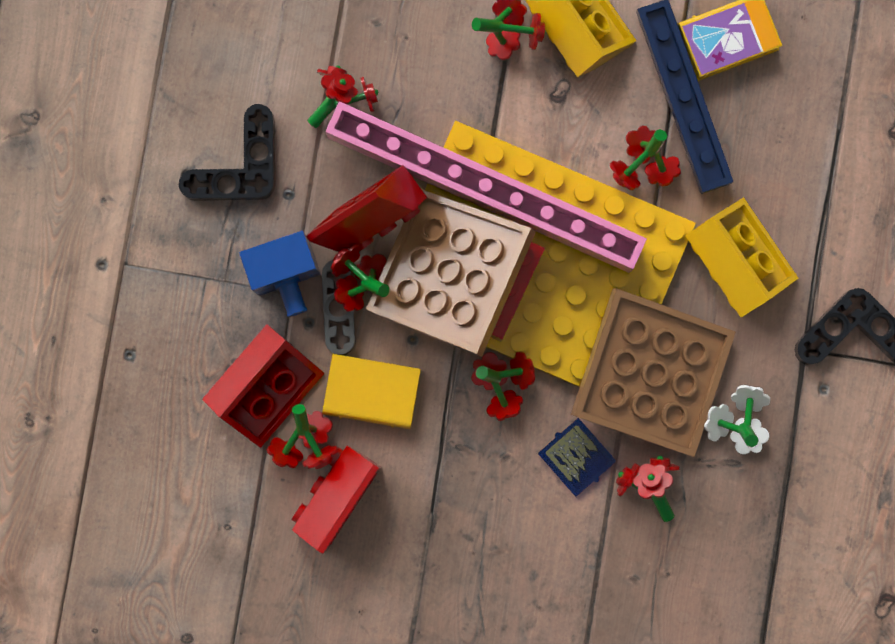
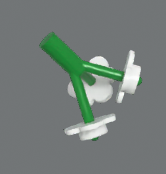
(746, 431)

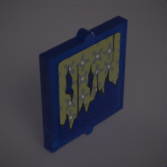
(577, 457)

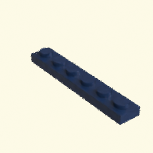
(684, 96)

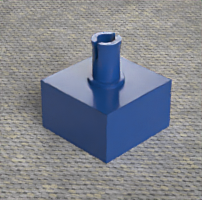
(281, 267)

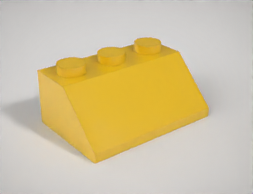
(583, 31)
(741, 257)

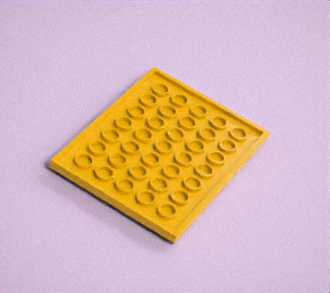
(570, 288)

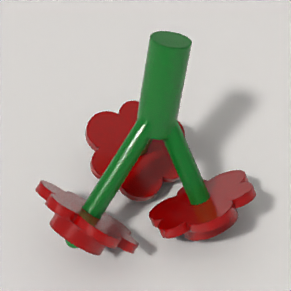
(504, 36)
(340, 87)
(644, 145)
(368, 271)
(492, 375)
(312, 431)
(650, 483)

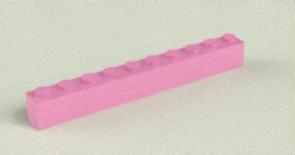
(485, 187)

